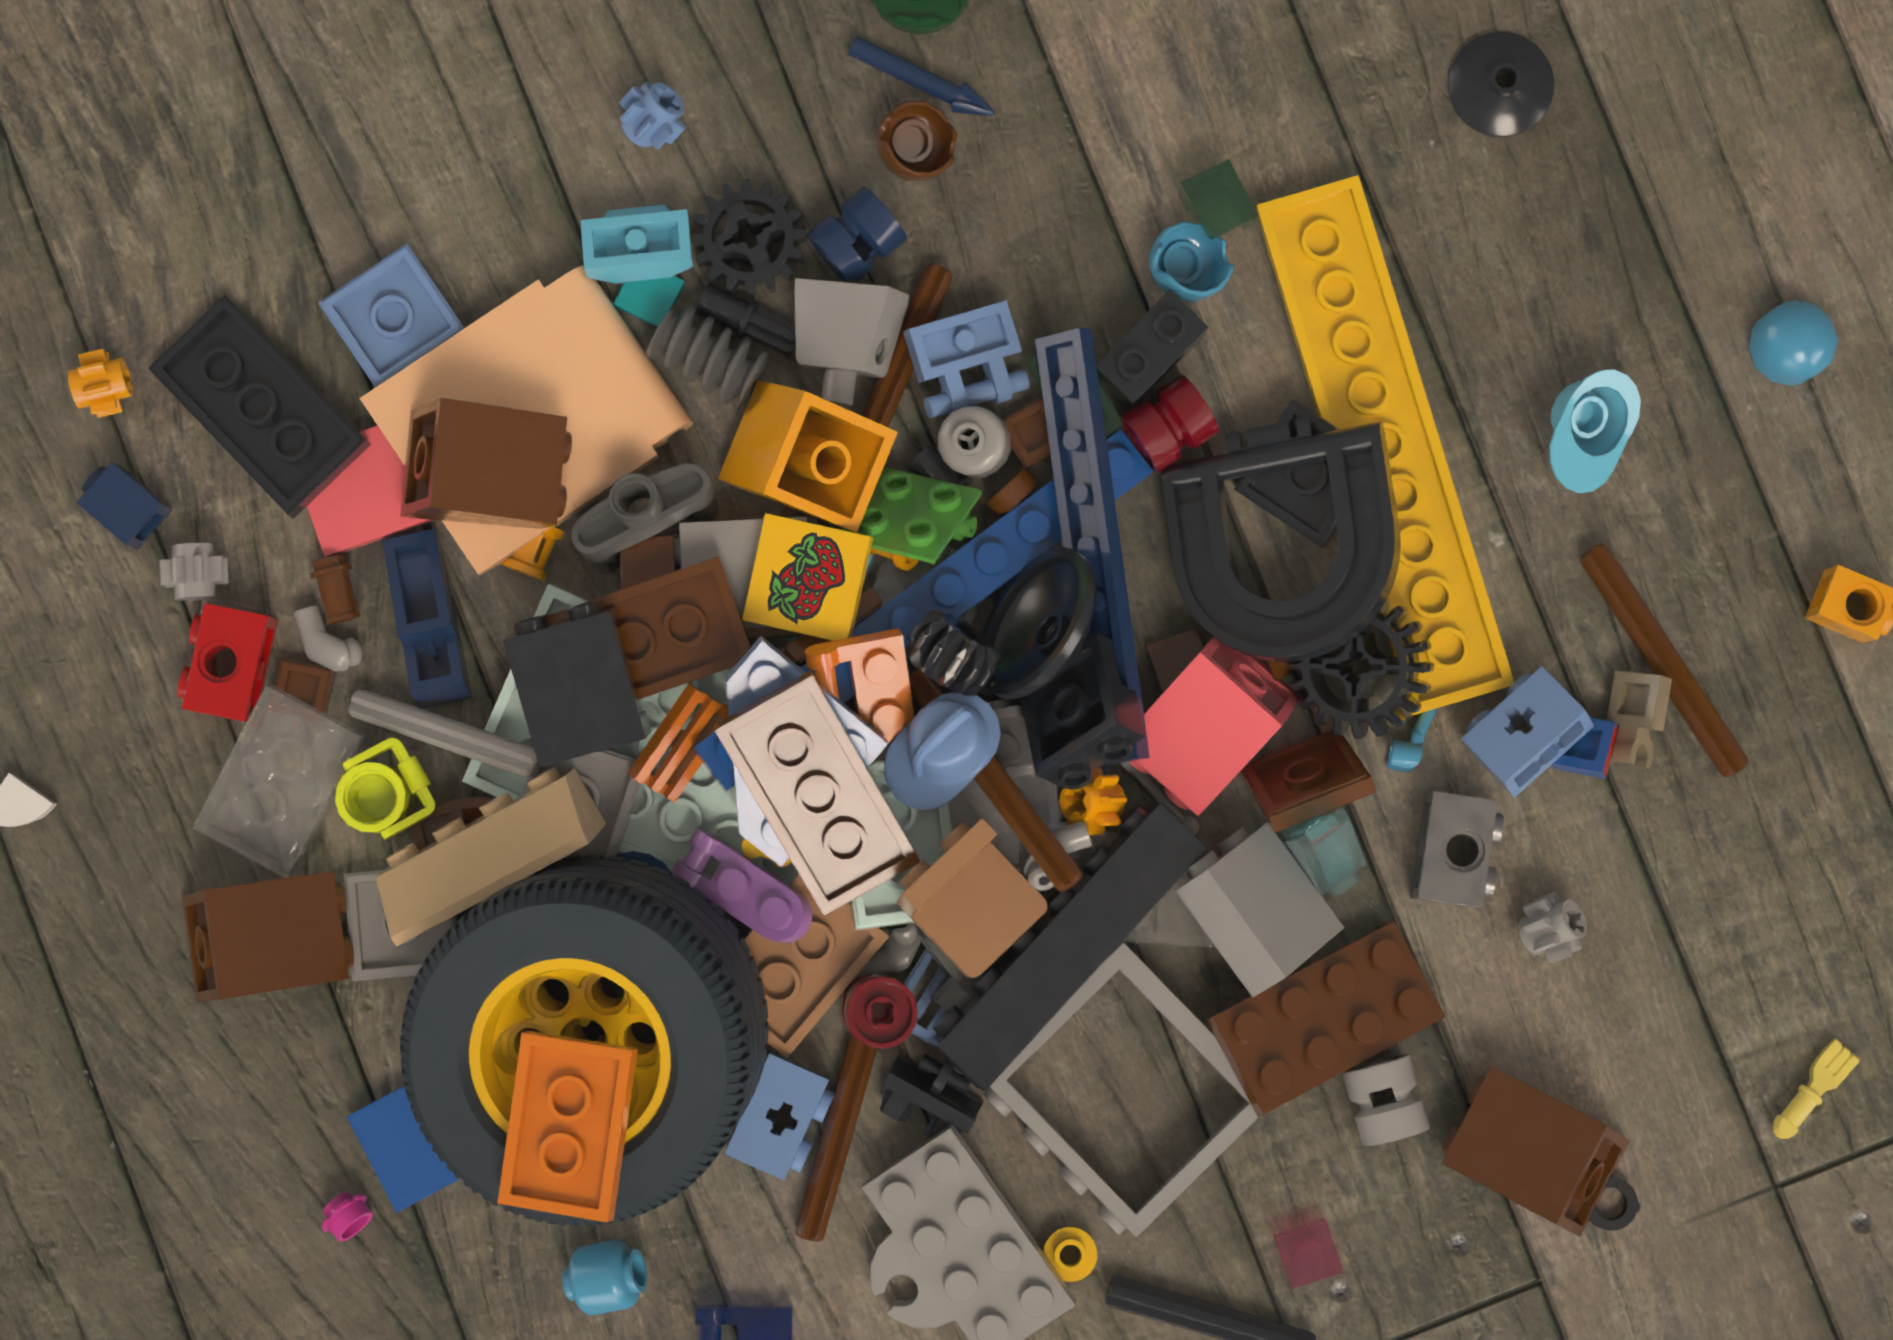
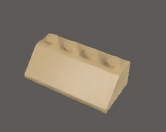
(487, 854)

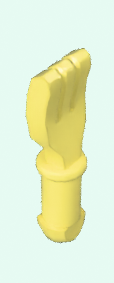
(1825, 1074)

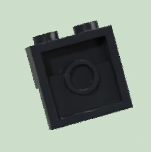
(1082, 718)

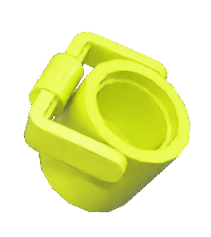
(380, 796)

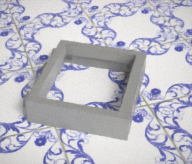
(1076, 1169)

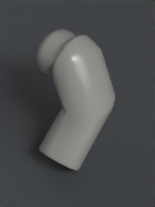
(324, 647)

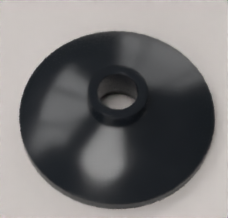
(1487, 105)

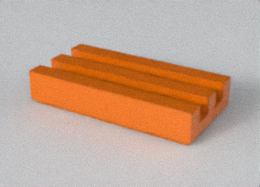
(681, 761)

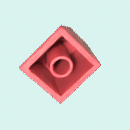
(1212, 724)

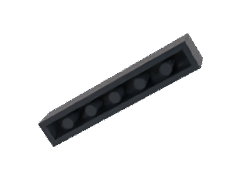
(1066, 945)

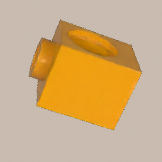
(1830, 611)

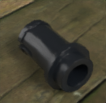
(931, 465)

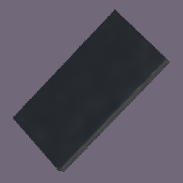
(259, 406)

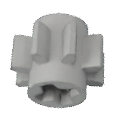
(193, 571)
(1552, 927)

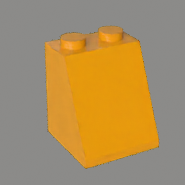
(807, 454)

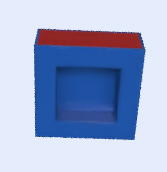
(1592, 752)

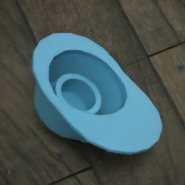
(1592, 428)

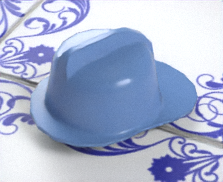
(941, 750)

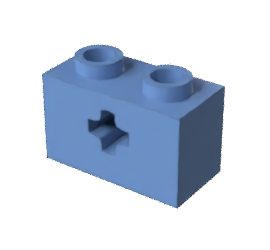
(1518, 757)
(754, 1137)

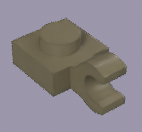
(1637, 706)

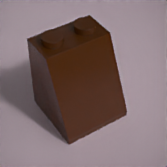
(485, 465)
(267, 936)
(1534, 1150)

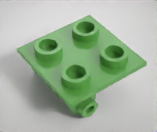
(918, 515)

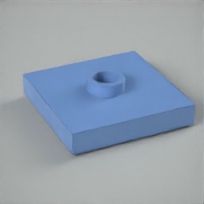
(391, 315)

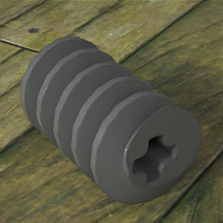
(707, 356)

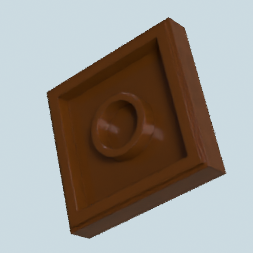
(1307, 780)

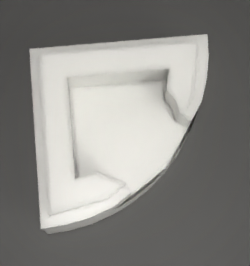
(22, 802)

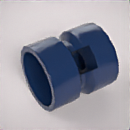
(862, 218)

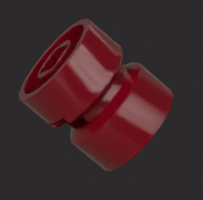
(1170, 423)
(878, 1010)

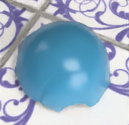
(1189, 262)
(1793, 342)

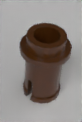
(335, 589)

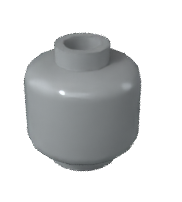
(991, 449)

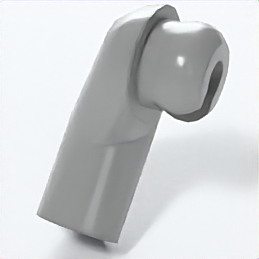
(1072, 838)
(896, 951)

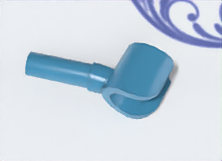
(1406, 755)

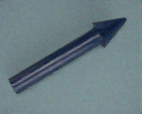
(961, 98)

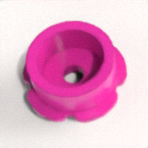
(346, 1216)

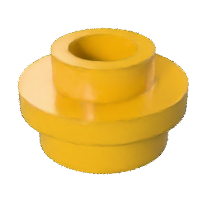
(1071, 1236)

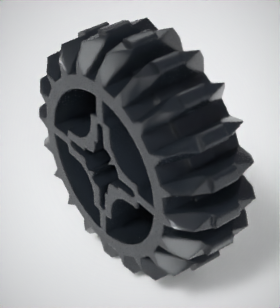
(1361, 688)

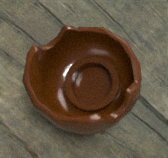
(916, 141)

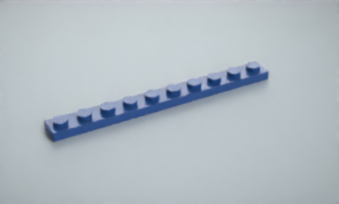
(965, 576)

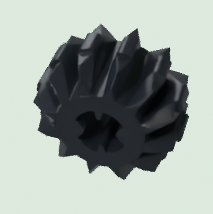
(952, 653)

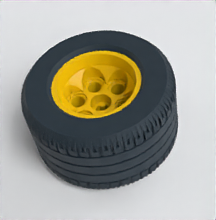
(576, 924)

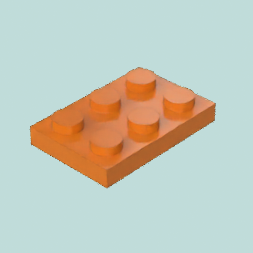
(567, 1126)

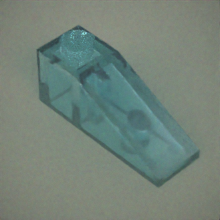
(1328, 852)

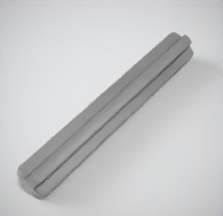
(444, 733)

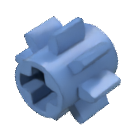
(652, 115)

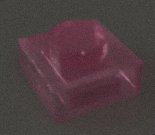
(1308, 1253)

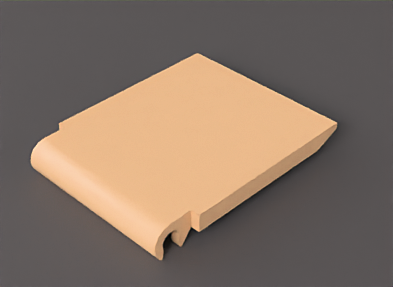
(547, 354)

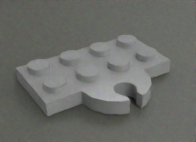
(960, 1246)

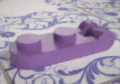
(745, 889)

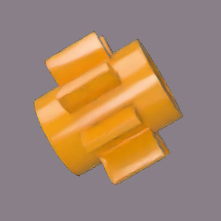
(100, 383)
(1097, 803)

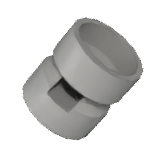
(1390, 1118)

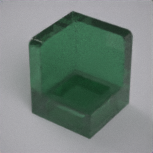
(1218, 200)

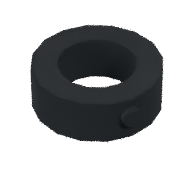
(1629, 1211)

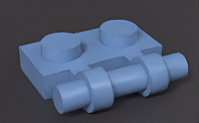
(961, 343)

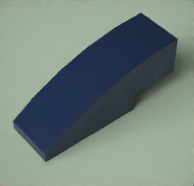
(426, 619)

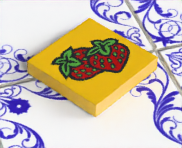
(807, 578)

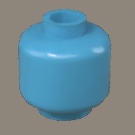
(605, 1277)

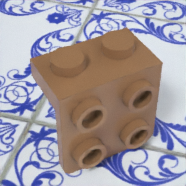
(971, 899)

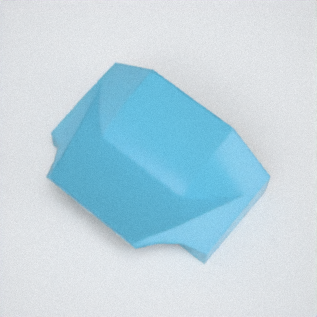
(637, 244)

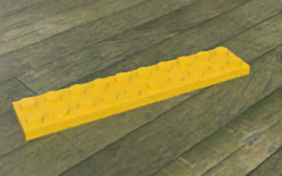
(1366, 374)

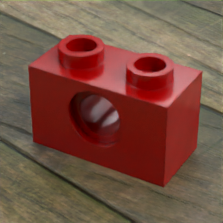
(250, 639)

